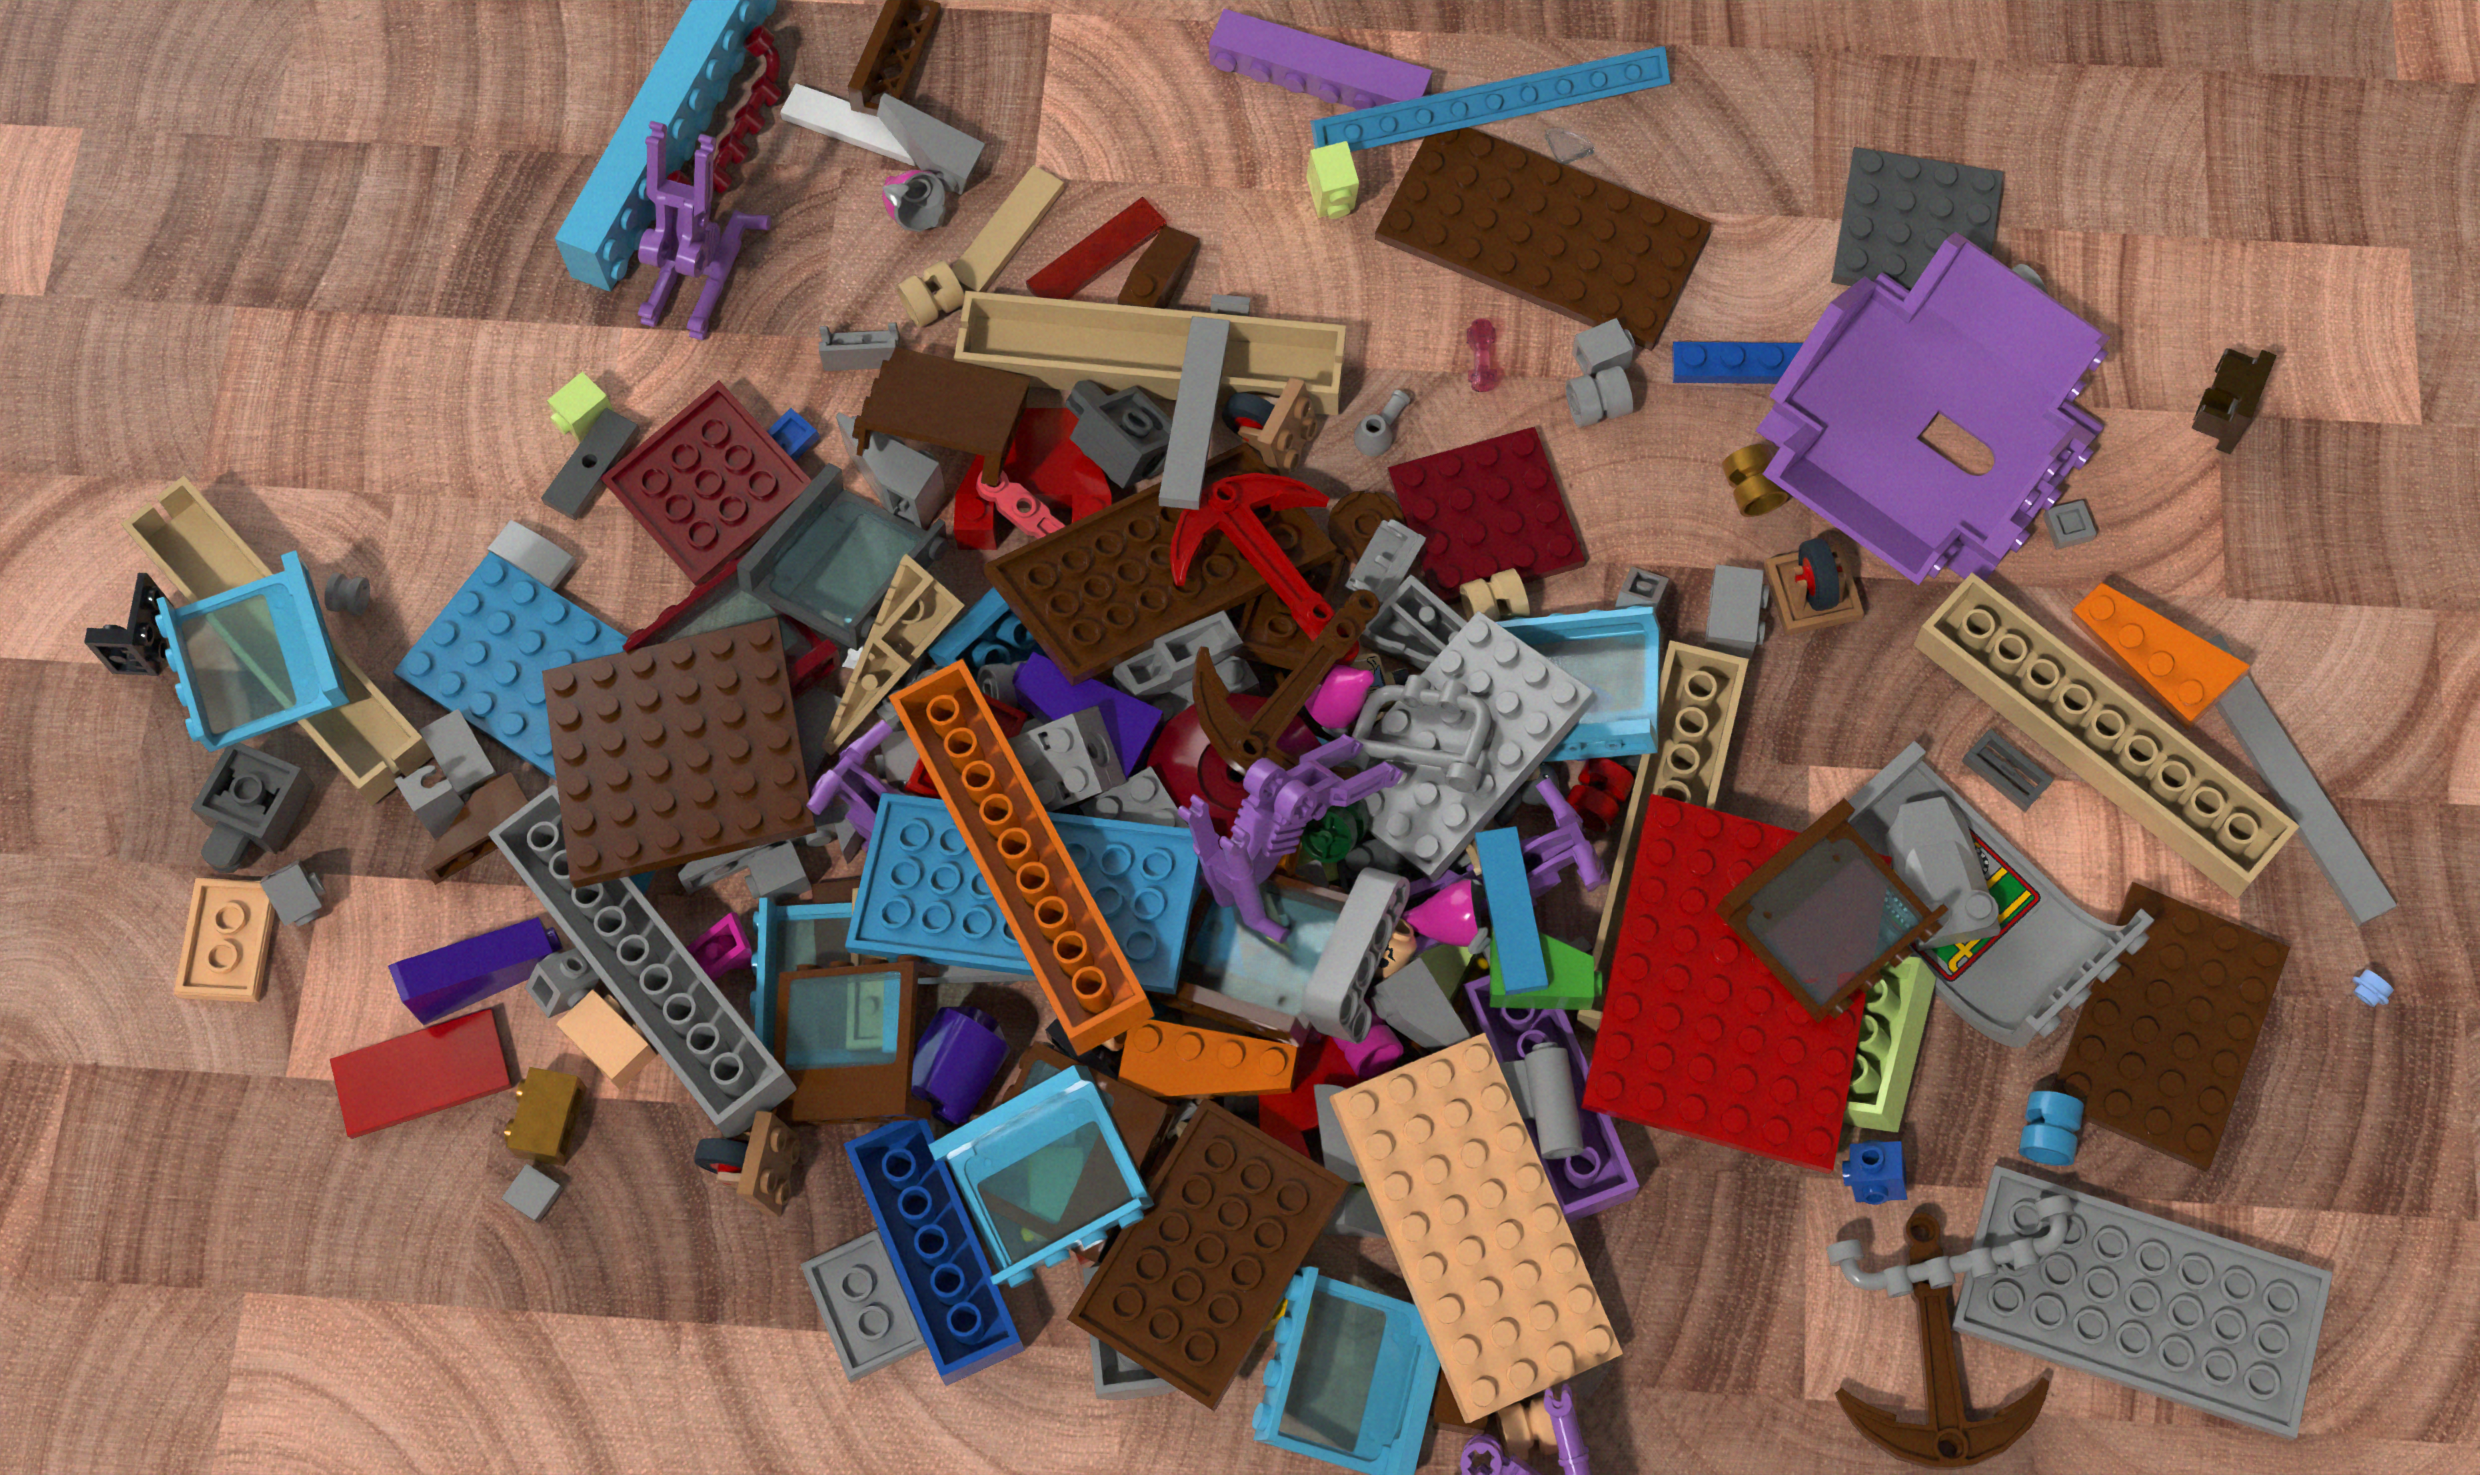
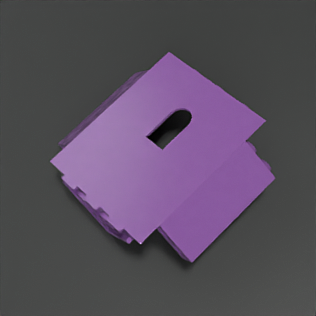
(1880, 369)

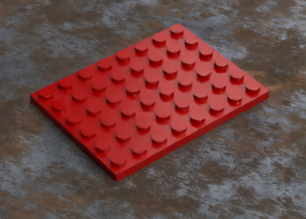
(1692, 1018)

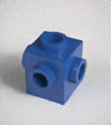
(1876, 1171)

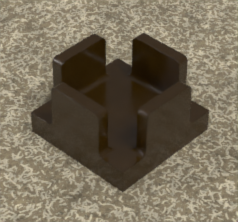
(2233, 397)

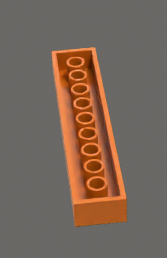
(1022, 858)

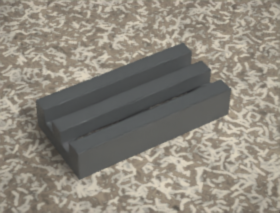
(1999, 782)

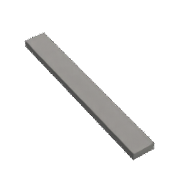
(2303, 801)

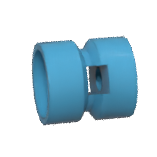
(2051, 1128)

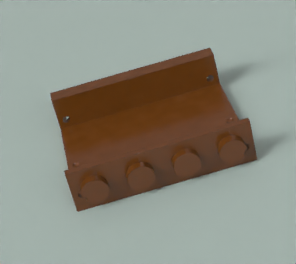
(946, 406)

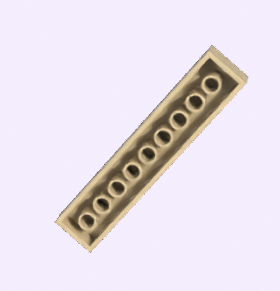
(1694, 731)
(2105, 735)

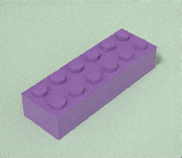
(1602, 1172)

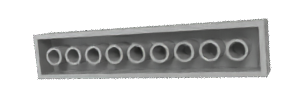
(648, 974)

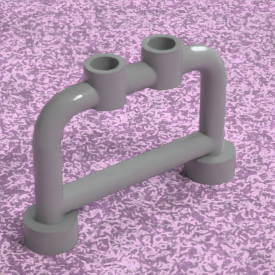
(1416, 693)

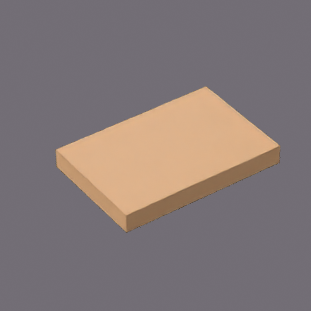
(225, 941)

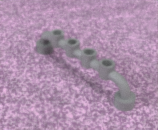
(1941, 1270)

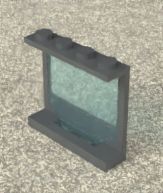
(835, 559)

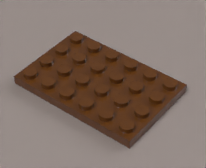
(2172, 1029)
(1211, 1255)

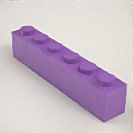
(1313, 64)

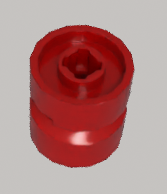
(1600, 791)

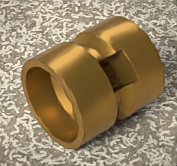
(1753, 491)

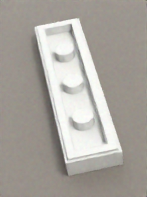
(836, 119)

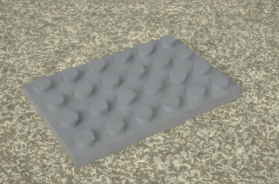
(1531, 712)

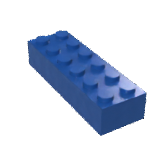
(934, 1250)

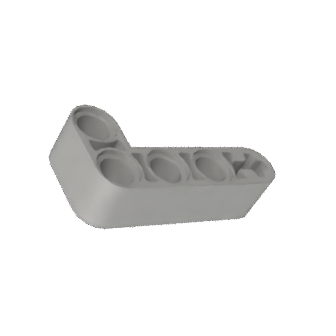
(1352, 955)

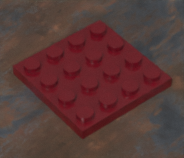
(707, 483)
(1486, 513)

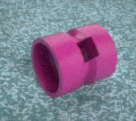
(1376, 1053)

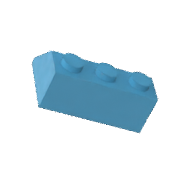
(985, 636)

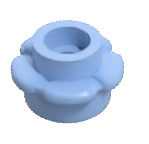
(2372, 988)

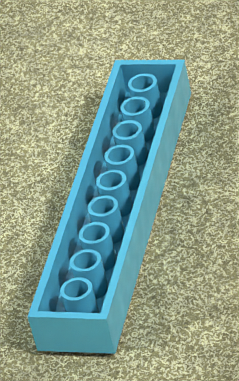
(678, 92)

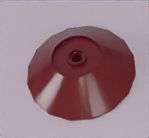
(1192, 766)

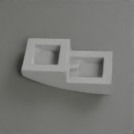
(532, 554)

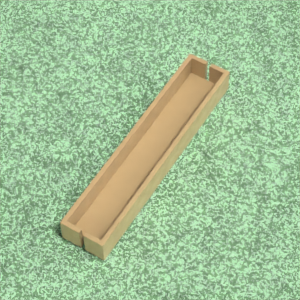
(1144, 348)
(207, 557)

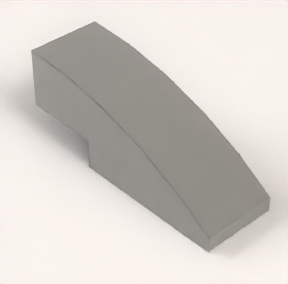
(1173, 657)

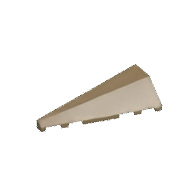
(906, 624)

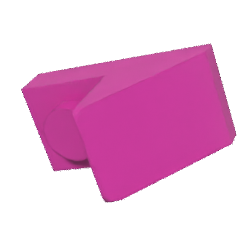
(722, 948)

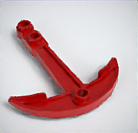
(1256, 544)

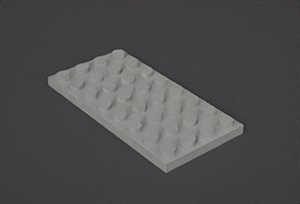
(2149, 1305)

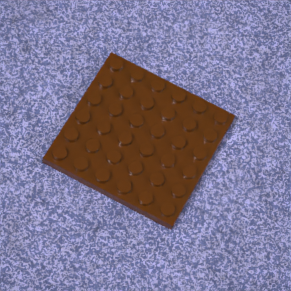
(677, 752)

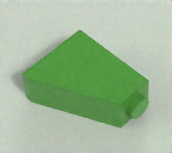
(1569, 977)

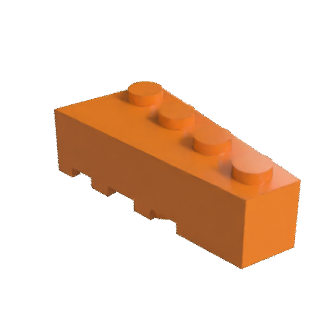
(2162, 657)
(1198, 1063)

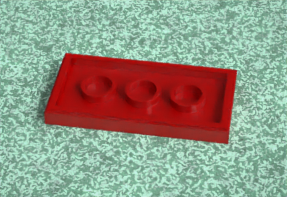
(420, 1073)

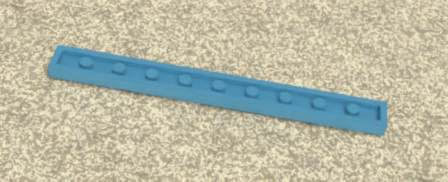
(1494, 100)

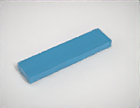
(1511, 911)

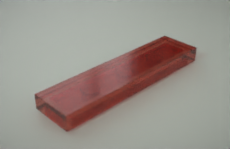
(1098, 252)

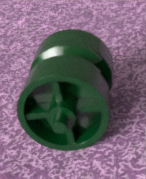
(1336, 832)

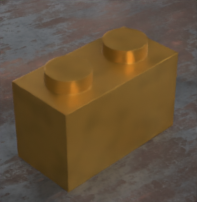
(545, 1116)

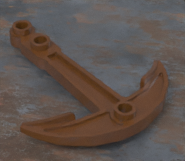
(1229, 731)
(1942, 1393)

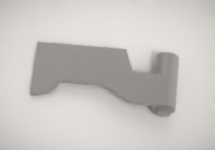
(1538, 1085)

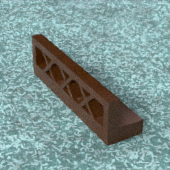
(879, 48)

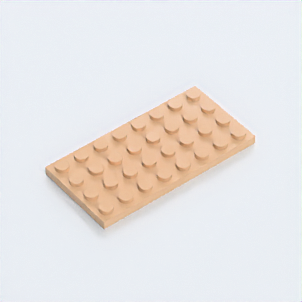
(1475, 1227)

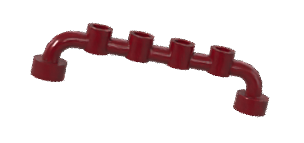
(747, 118)

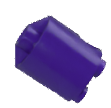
(957, 1061)

